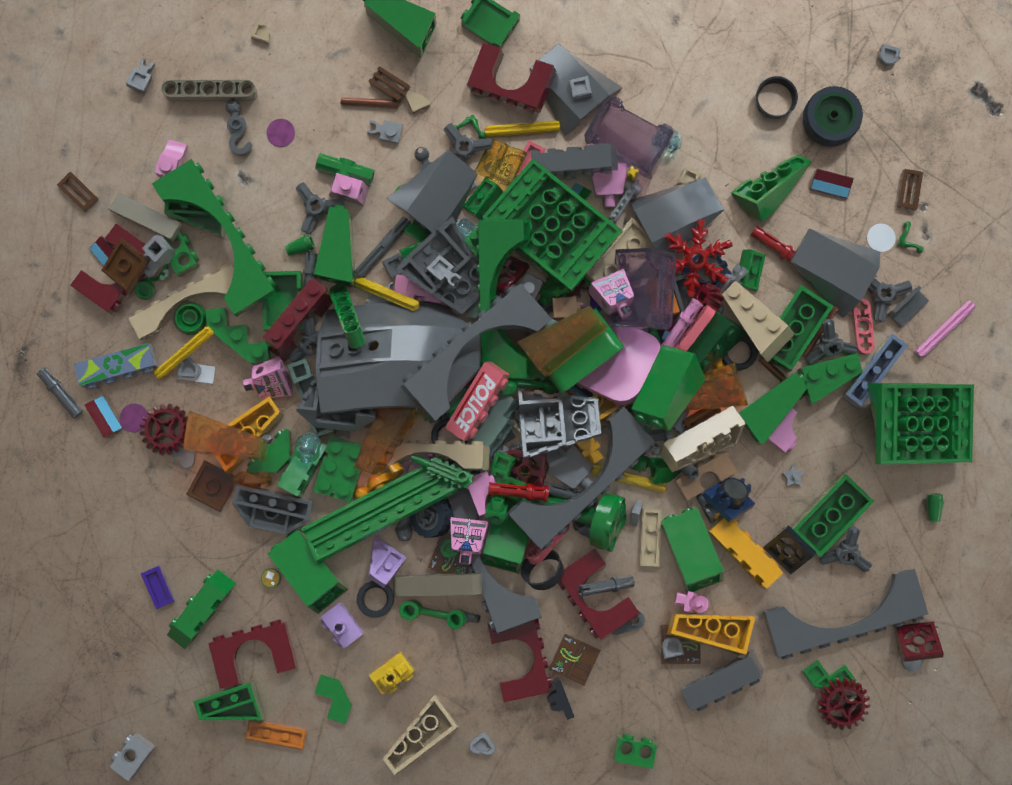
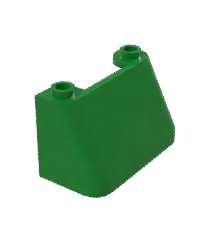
(587, 359)

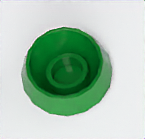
(189, 318)

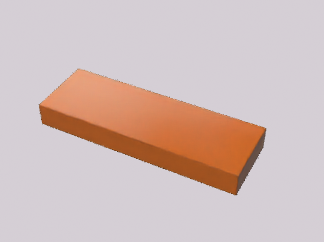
(276, 734)

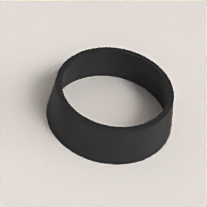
(785, 82)
(526, 569)

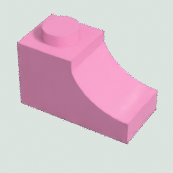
(171, 158)
(783, 436)
(479, 491)

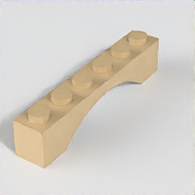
(151, 320)
(468, 456)

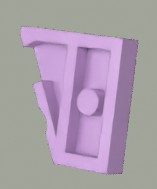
(384, 562)

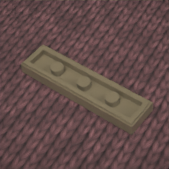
(145, 217)

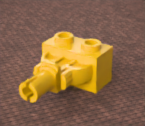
(392, 673)

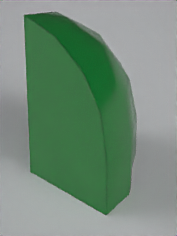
(416, 231)
(660, 471)

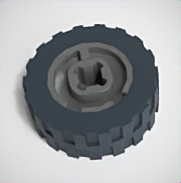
(433, 520)

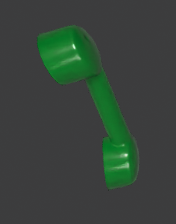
(545, 386)
(455, 619)

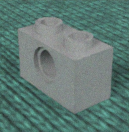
(142, 750)

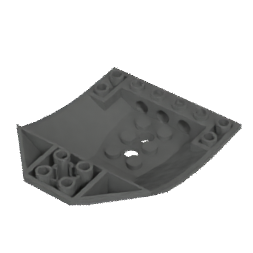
(405, 340)

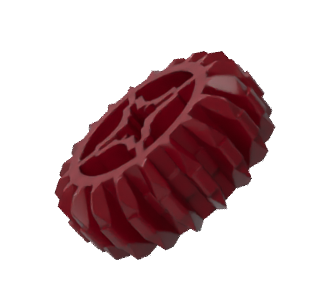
(152, 442)
(828, 705)

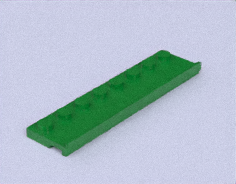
(375, 512)

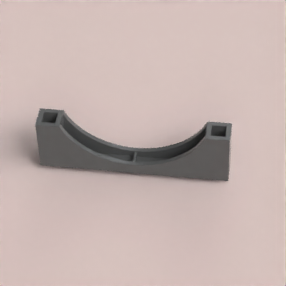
(429, 385)
(625, 445)
(900, 603)
(505, 607)

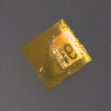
(501, 162)

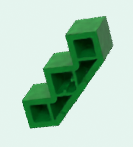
(237, 337)
(200, 608)

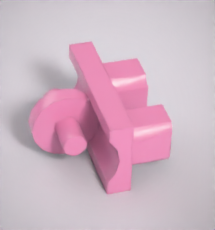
(692, 602)

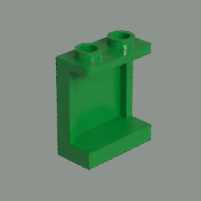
(490, 21)

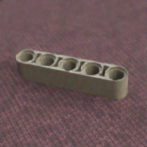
(201, 86)
(438, 584)

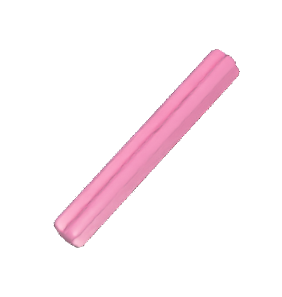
(945, 329)

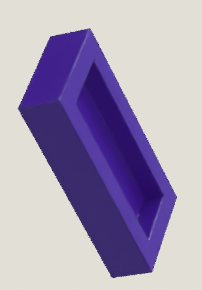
(157, 587)

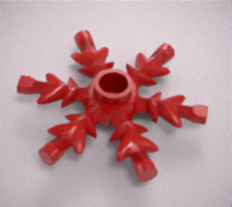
(701, 262)

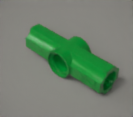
(344, 167)

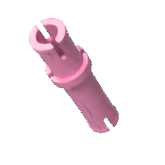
(686, 318)

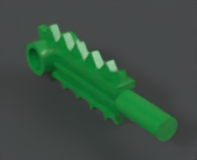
(443, 470)

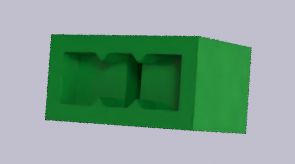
(183, 251)
(633, 756)

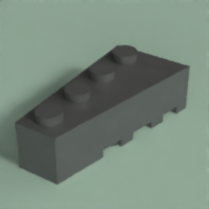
(576, 161)
(723, 681)

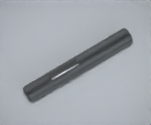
(389, 239)

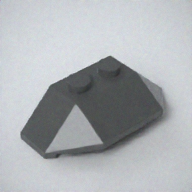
(271, 509)

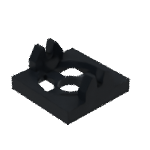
(790, 566)
(559, 699)

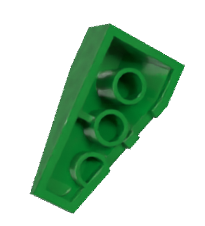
(767, 192)

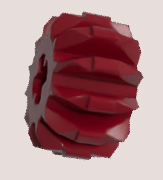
(710, 296)

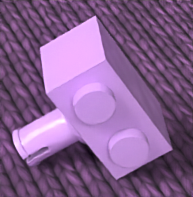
(341, 625)

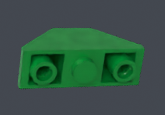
(277, 454)

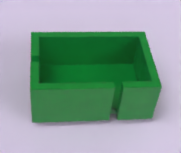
(287, 288)
(338, 471)

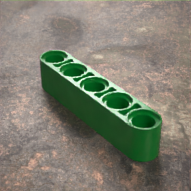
(347, 316)

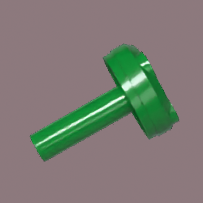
(605, 520)

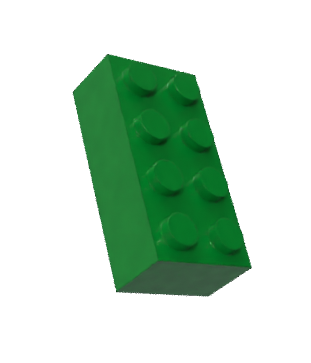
(804, 316)
(832, 514)

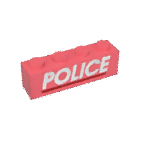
(477, 401)

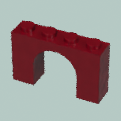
(529, 96)
(107, 295)
(311, 298)
(602, 622)
(225, 650)
(533, 682)

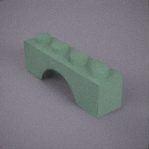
(302, 377)

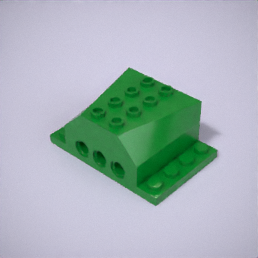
(564, 228)
(922, 422)

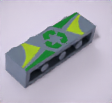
(116, 365)
(875, 370)

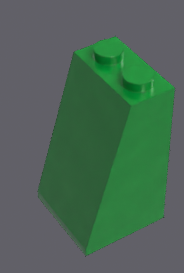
(404, 21)
(336, 251)
(668, 388)
(771, 408)
(506, 544)
(692, 550)
(312, 581)

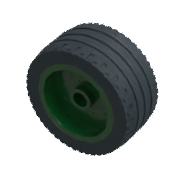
(829, 130)

